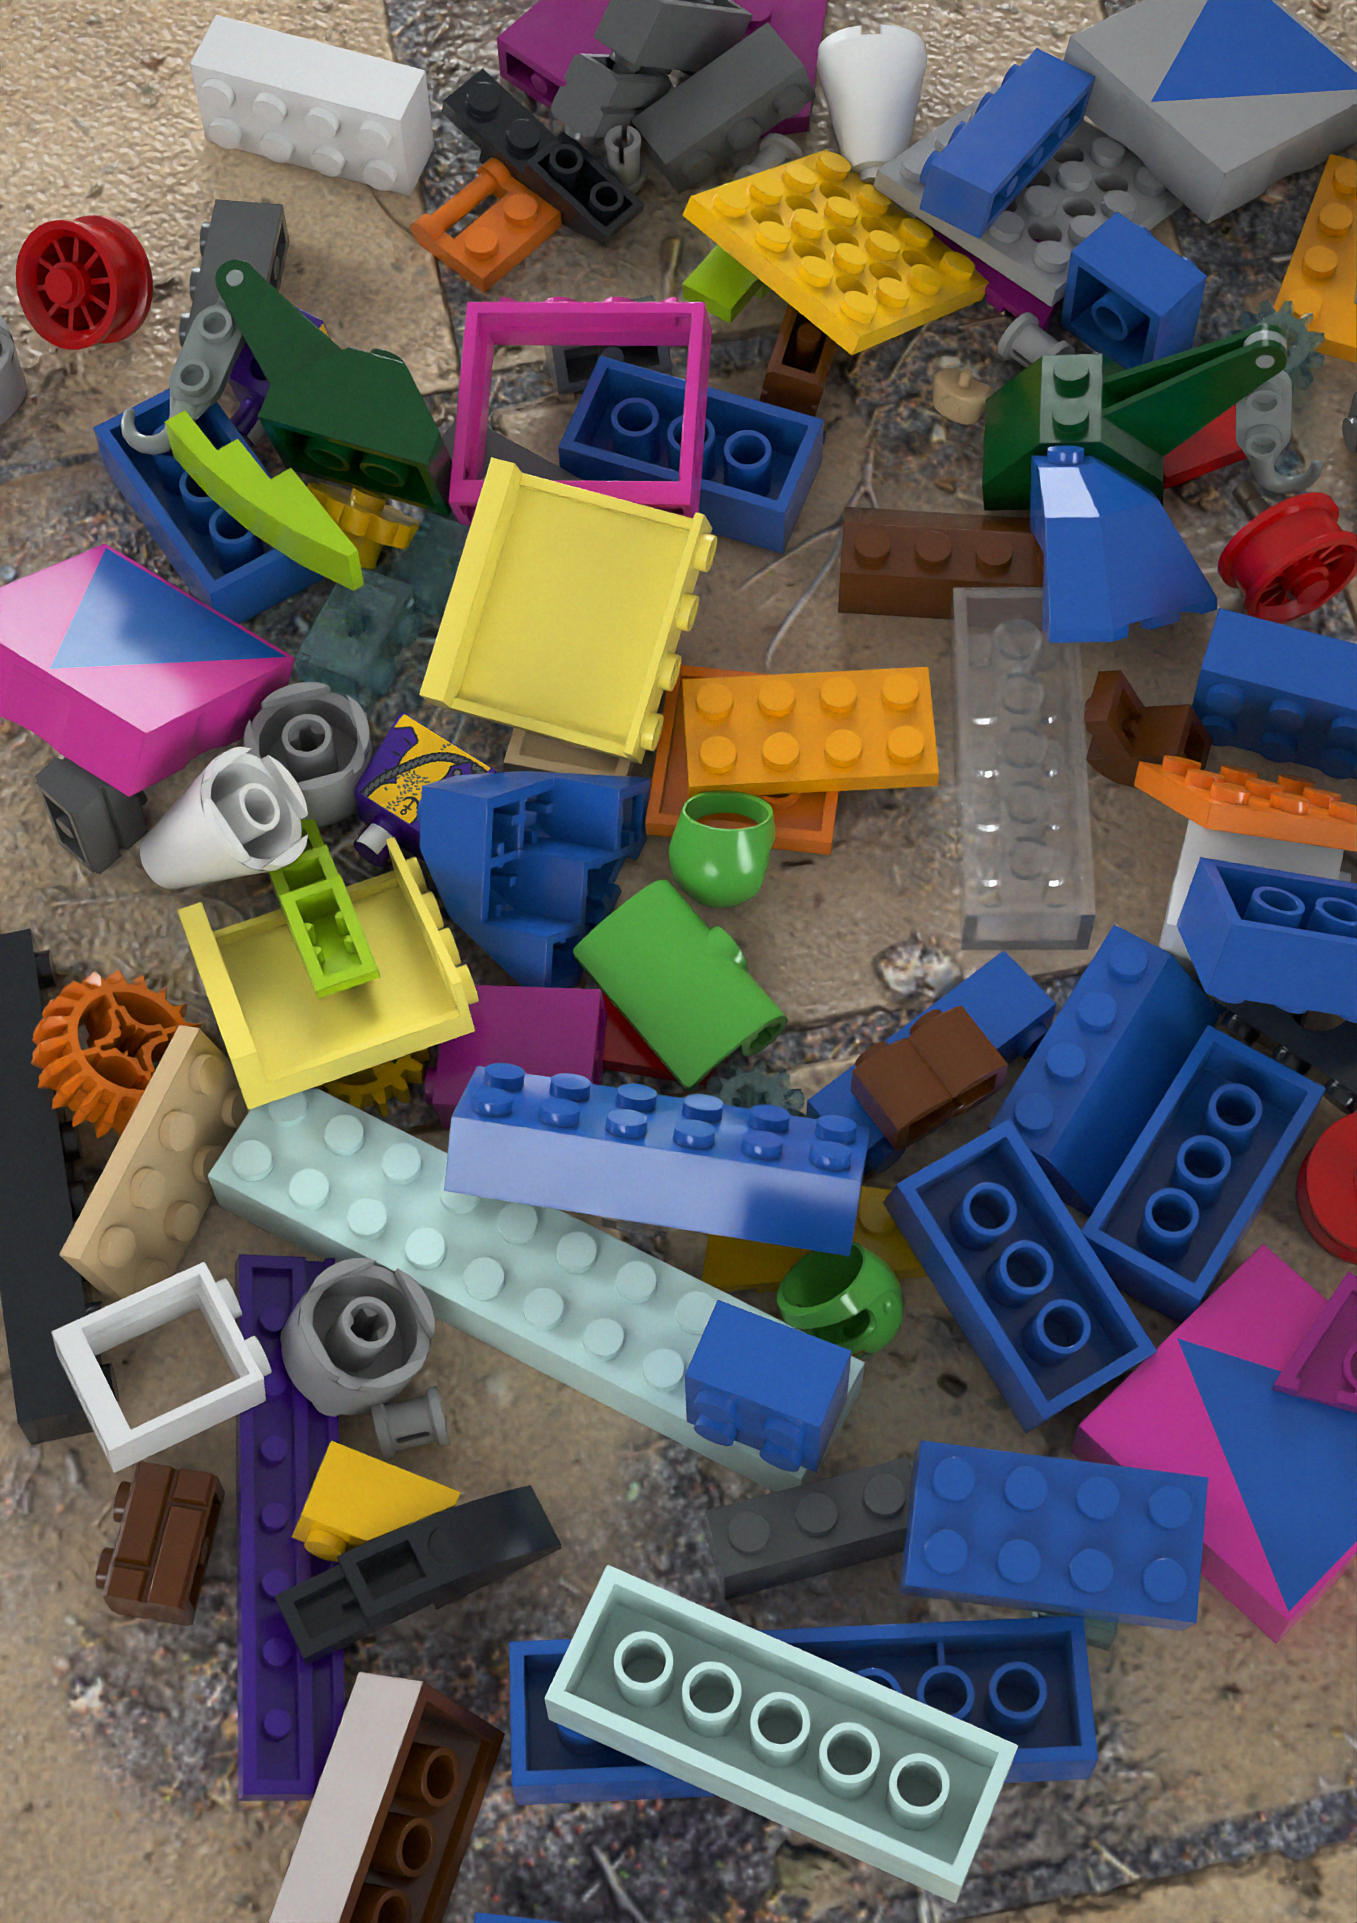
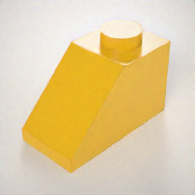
(363, 1499)

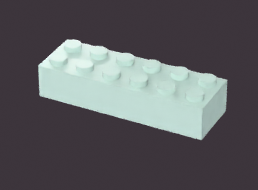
(780, 1732)

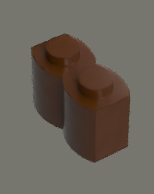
(927, 1076)

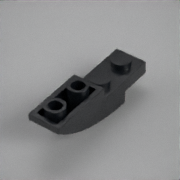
(548, 165)
(417, 1567)

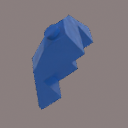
(1107, 552)
(531, 861)

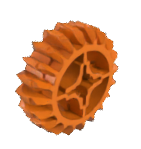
(127, 1034)

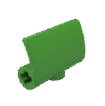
(679, 983)

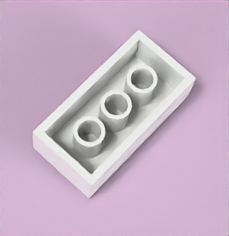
(313, 105)

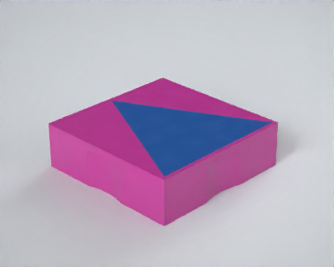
(128, 668)
(1273, 1461)

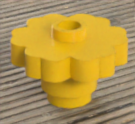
(366, 520)

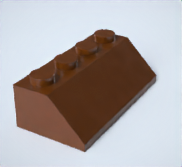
(914, 559)
(390, 1808)

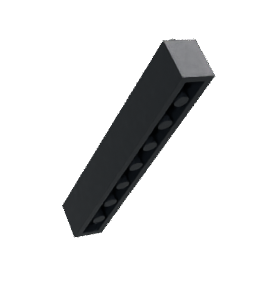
(37, 1207)

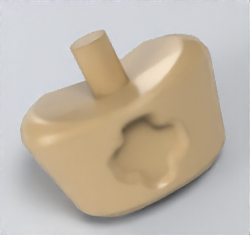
(959, 395)

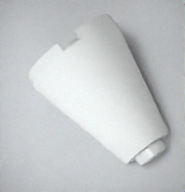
(872, 92)
(228, 824)

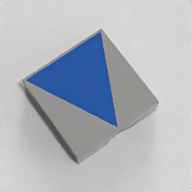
(1217, 95)

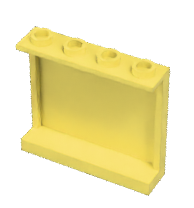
(568, 613)
(290, 1039)

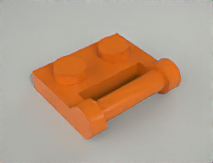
(495, 239)

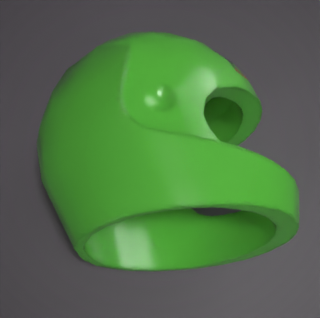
(717, 863)
(844, 1299)

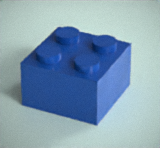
(1131, 295)
(766, 1387)

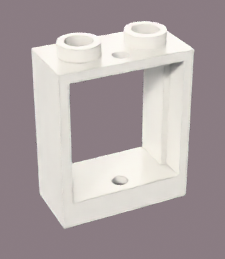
(137, 1314)

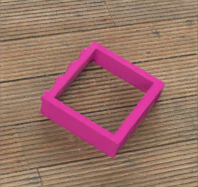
(568, 322)

